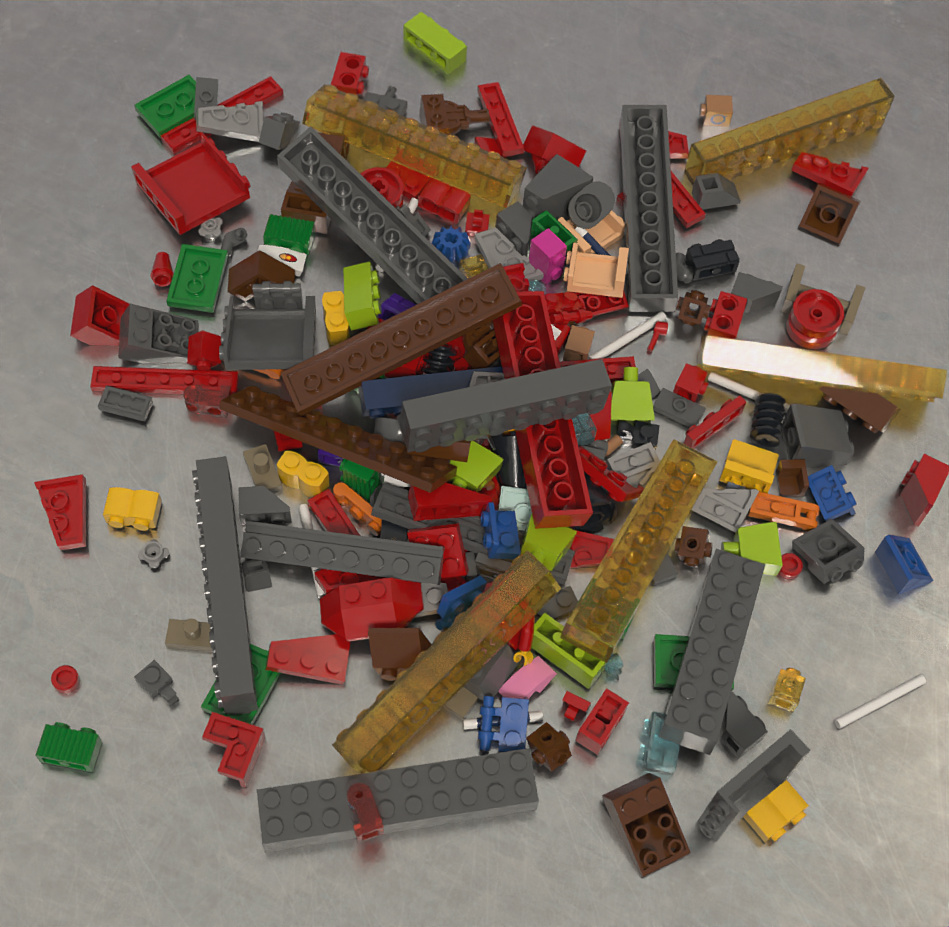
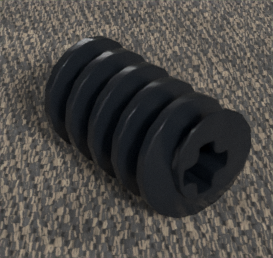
(440, 360)
(767, 420)

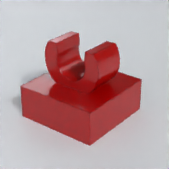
(476, 222)
(575, 704)

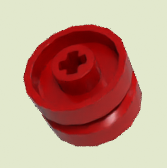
(386, 183)
(814, 319)

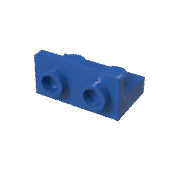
(830, 493)
(500, 533)

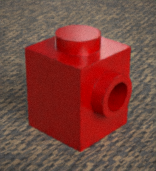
(204, 350)
(691, 382)

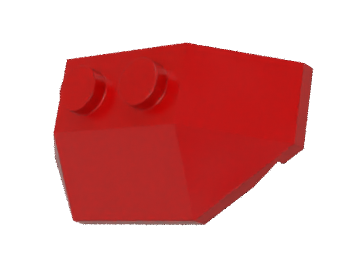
(370, 604)

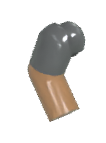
(609, 446)

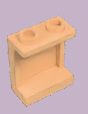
(605, 232)
(596, 272)

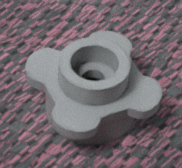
(211, 232)
(148, 549)

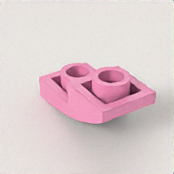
(528, 680)

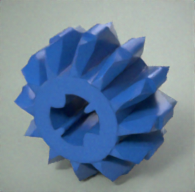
(452, 243)

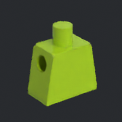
(631, 398)
(478, 470)
(547, 544)
(758, 544)

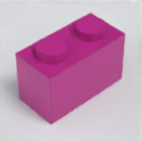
(548, 255)

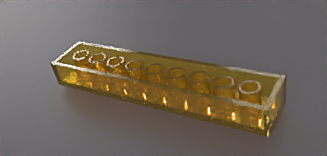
(791, 132)
(414, 145)
(828, 368)
(638, 551)
(447, 665)

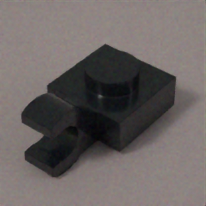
(640, 433)

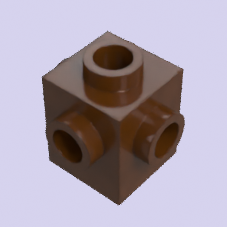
(689, 315)
(691, 538)
(549, 747)

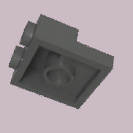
(829, 551)

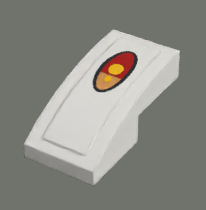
(289, 257)

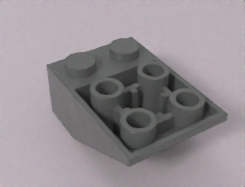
(154, 335)
(492, 674)

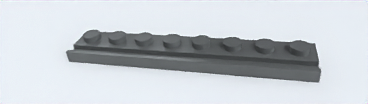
(394, 507)
(343, 552)

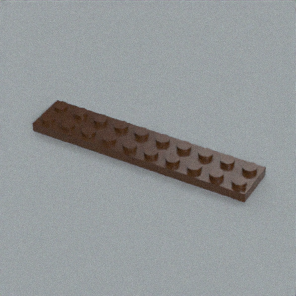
(401, 339)
(339, 439)

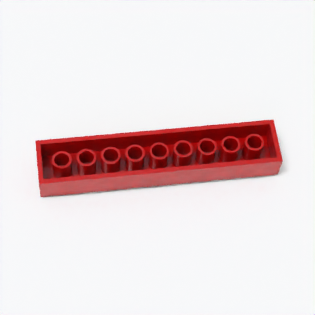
(551, 450)

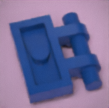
(458, 601)
(512, 723)

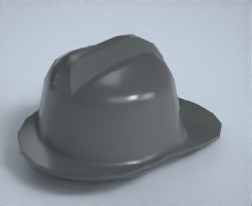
(591, 205)

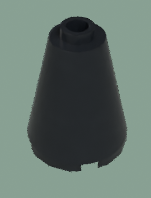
(512, 471)
(603, 509)

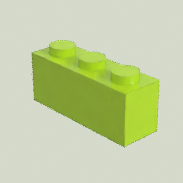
(435, 42)
(361, 295)
(569, 658)

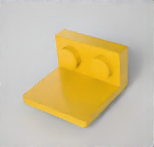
(749, 466)

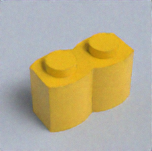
(334, 317)
(302, 475)
(132, 508)
(776, 812)

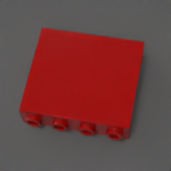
(193, 185)

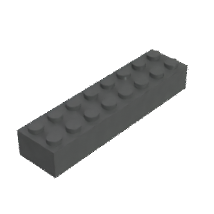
(504, 405)
(712, 652)

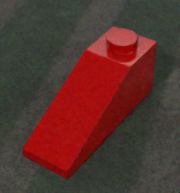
(446, 502)

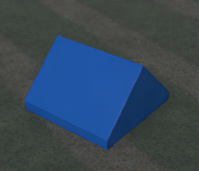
(902, 563)

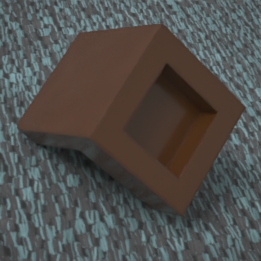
(792, 478)

